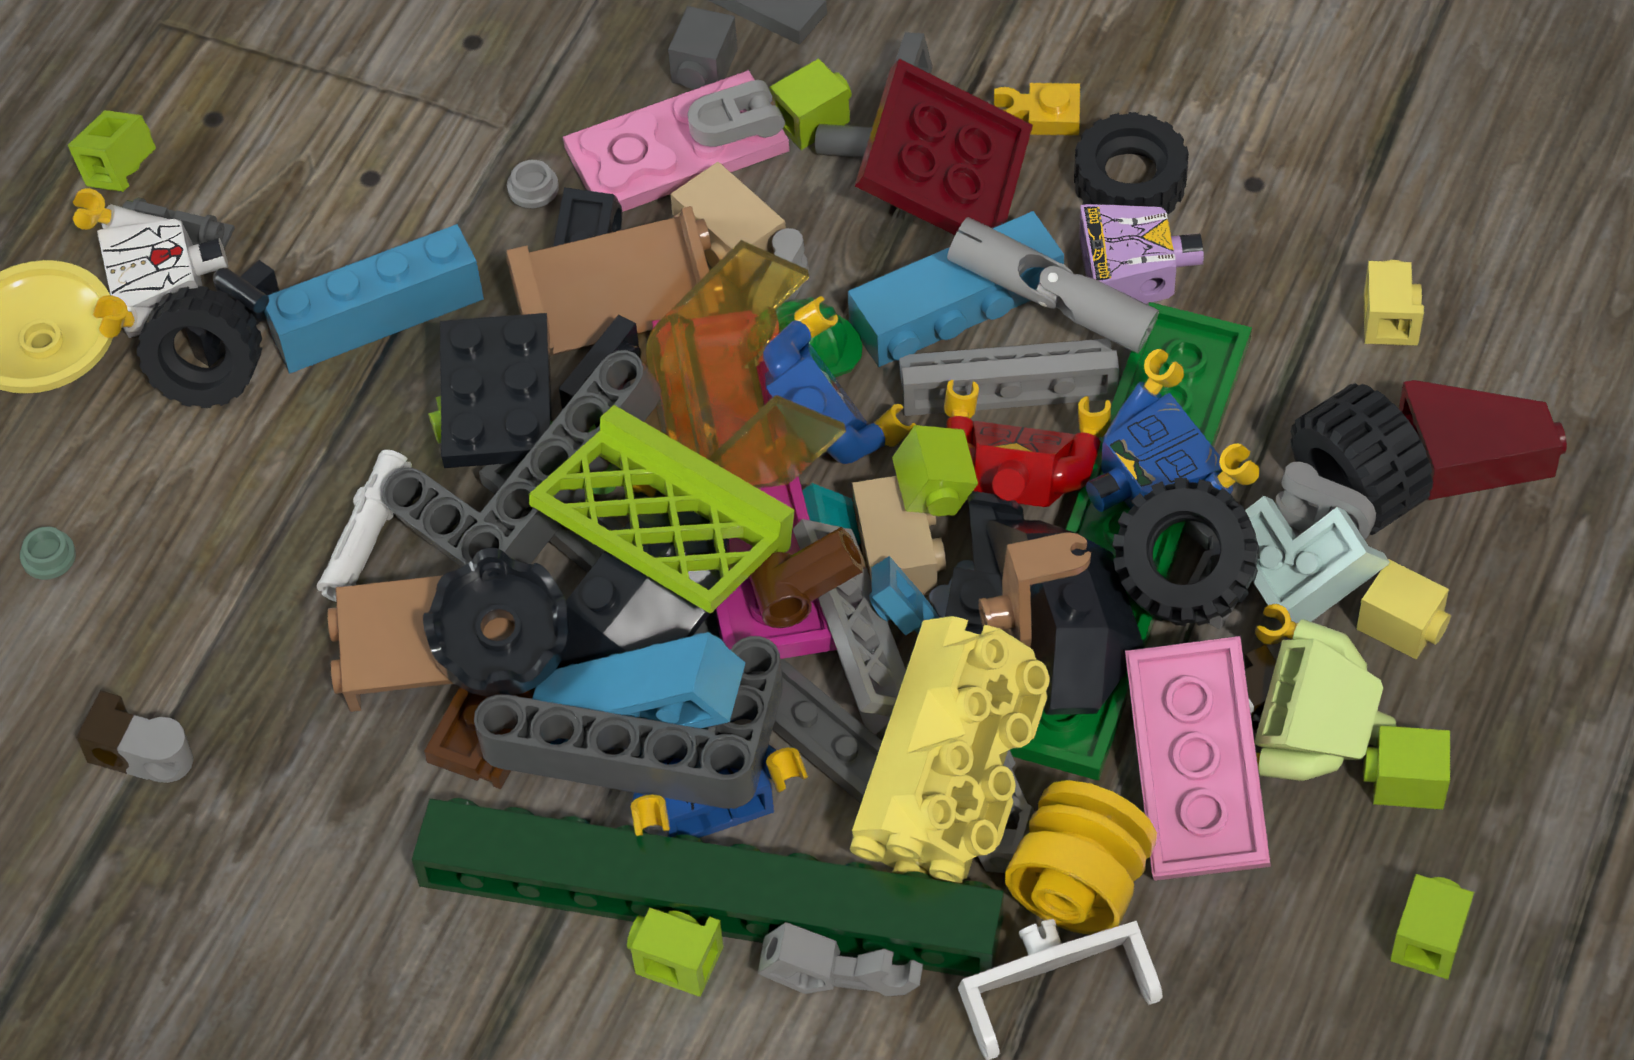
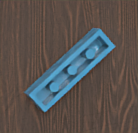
(373, 298)
(939, 298)
(669, 682)

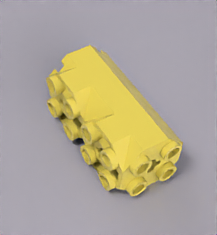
(940, 767)

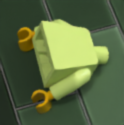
(1317, 702)

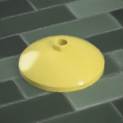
(52, 308)

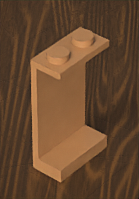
(614, 274)
(386, 639)

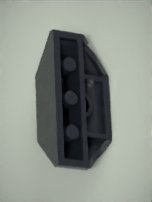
(626, 610)
(1076, 622)

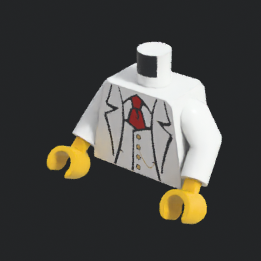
(142, 260)

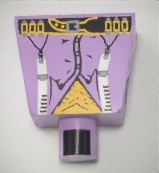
(1135, 250)

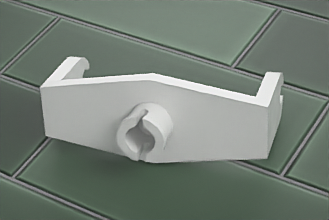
(1047, 954)

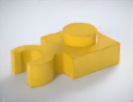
(1048, 107)

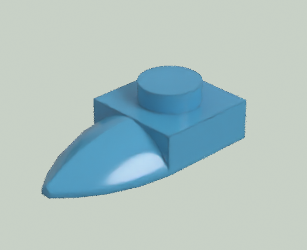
(898, 598)

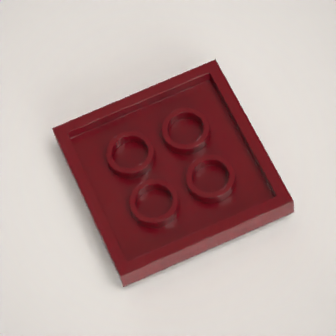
(942, 151)

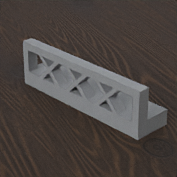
(1011, 375)
(861, 639)

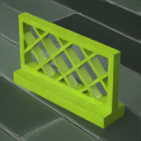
(688, 485)

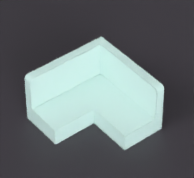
(1316, 567)

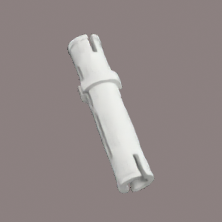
(362, 528)

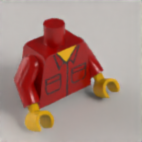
(1028, 462)

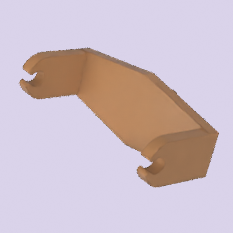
(1026, 565)

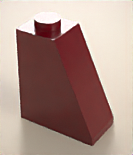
(1481, 437)

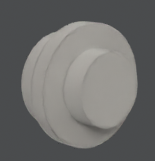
(532, 184)

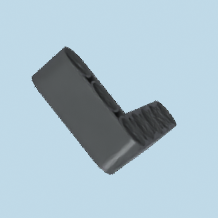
(500, 520)
(644, 740)

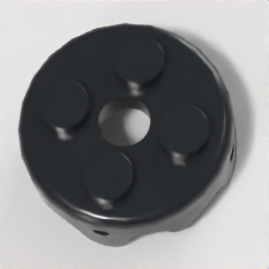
(492, 589)

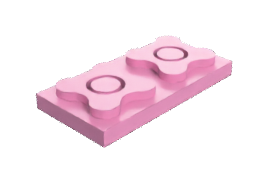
(653, 152)
(1197, 758)

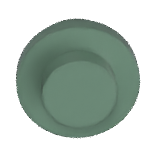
(47, 553)

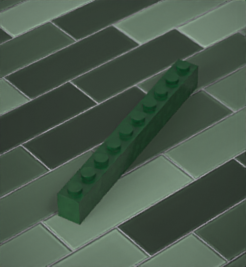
(750, 891)

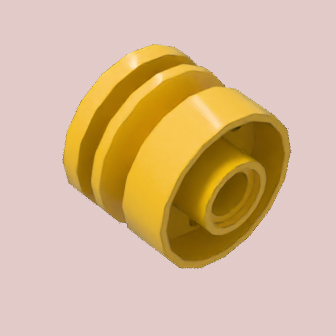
(1081, 857)

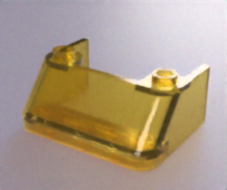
(709, 376)

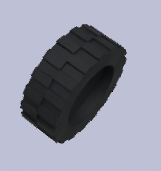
(1138, 136)
(211, 312)

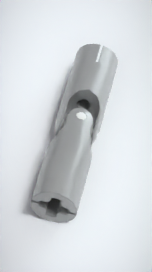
(1077, 296)

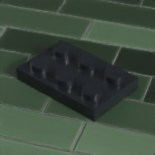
(494, 388)

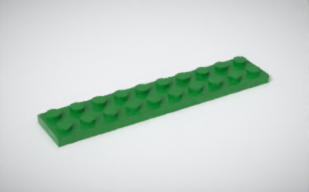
(1211, 362)

